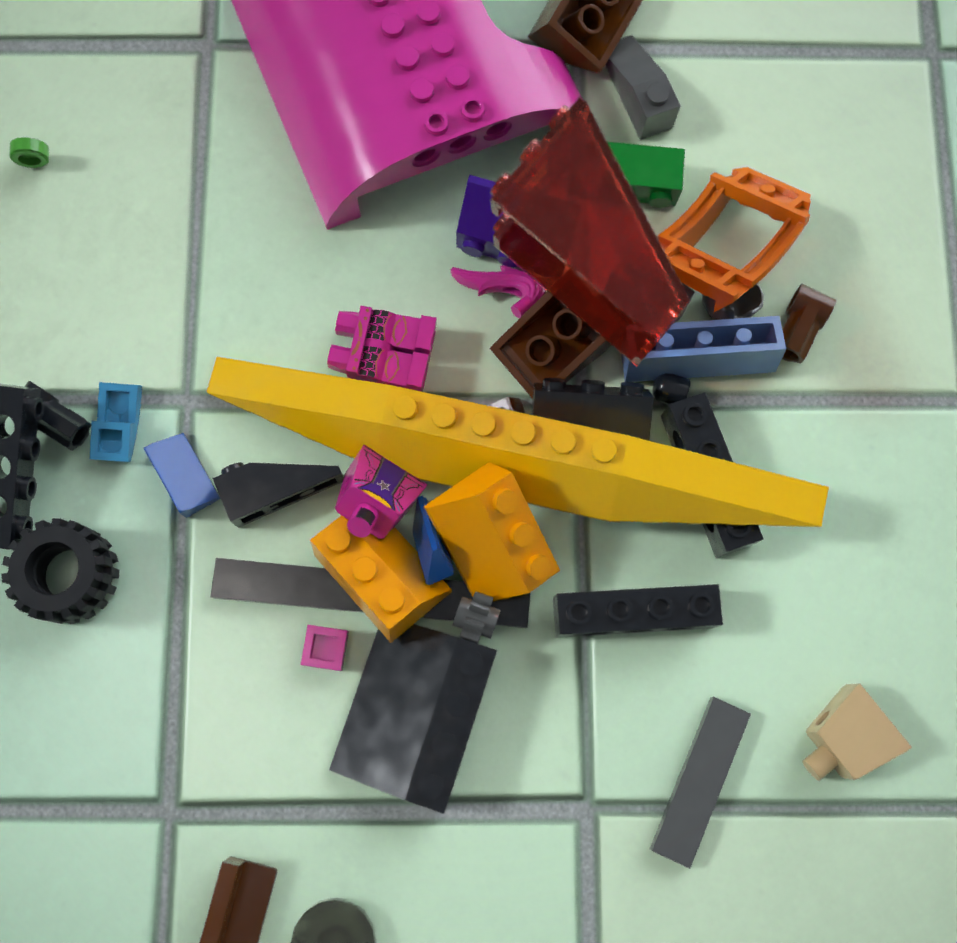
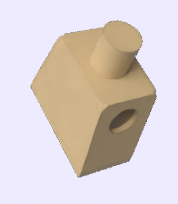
(852, 736)

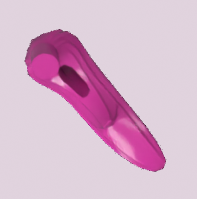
(506, 281)

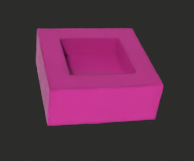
(324, 647)

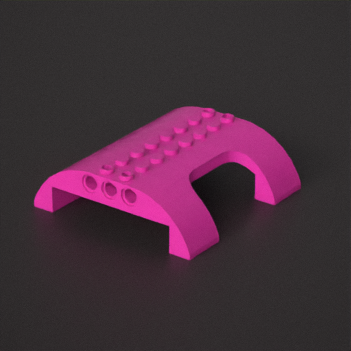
(395, 88)

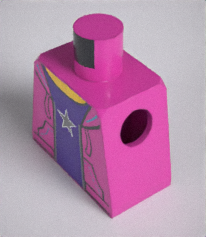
(376, 494)

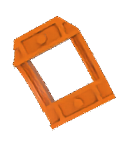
(750, 189)

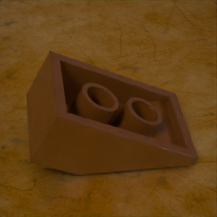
(548, 344)

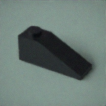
(264, 488)

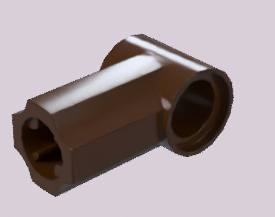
(806, 315)

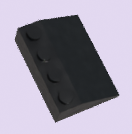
(414, 715)

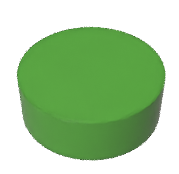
(29, 152)

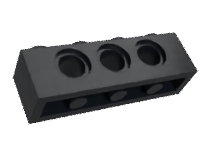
(695, 429)
(21, 450)
(637, 610)

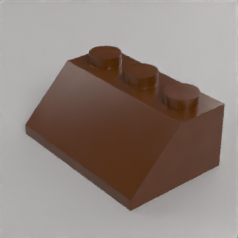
(583, 30)

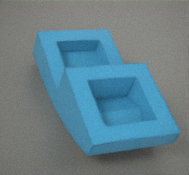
(117, 422)

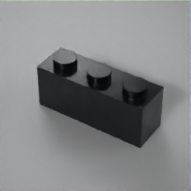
(593, 405)

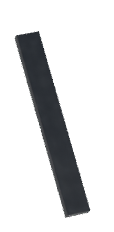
(318, 589)

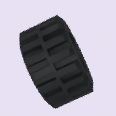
(30, 562)

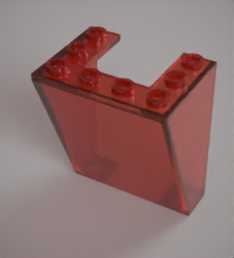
(586, 235)

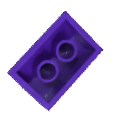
(477, 221)

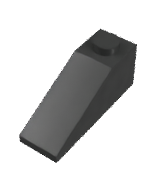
(642, 88)

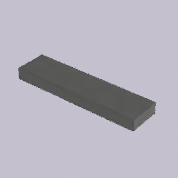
(700, 782)

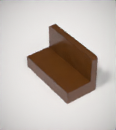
(239, 902)

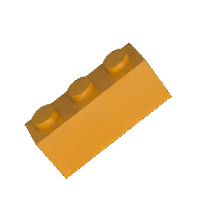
(492, 534)
(379, 576)

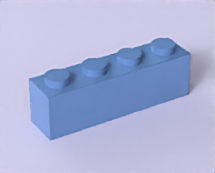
(713, 349)

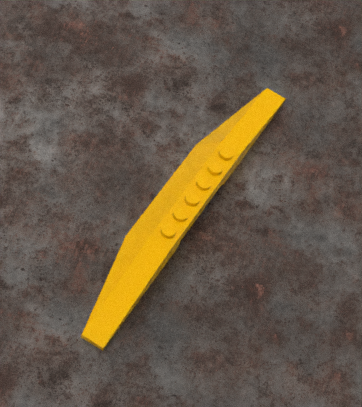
(552, 460)

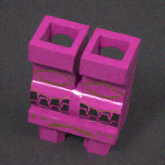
(384, 347)

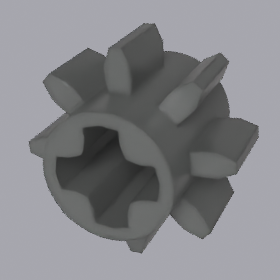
(476, 617)

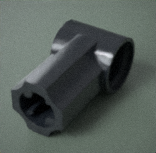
(61, 423)

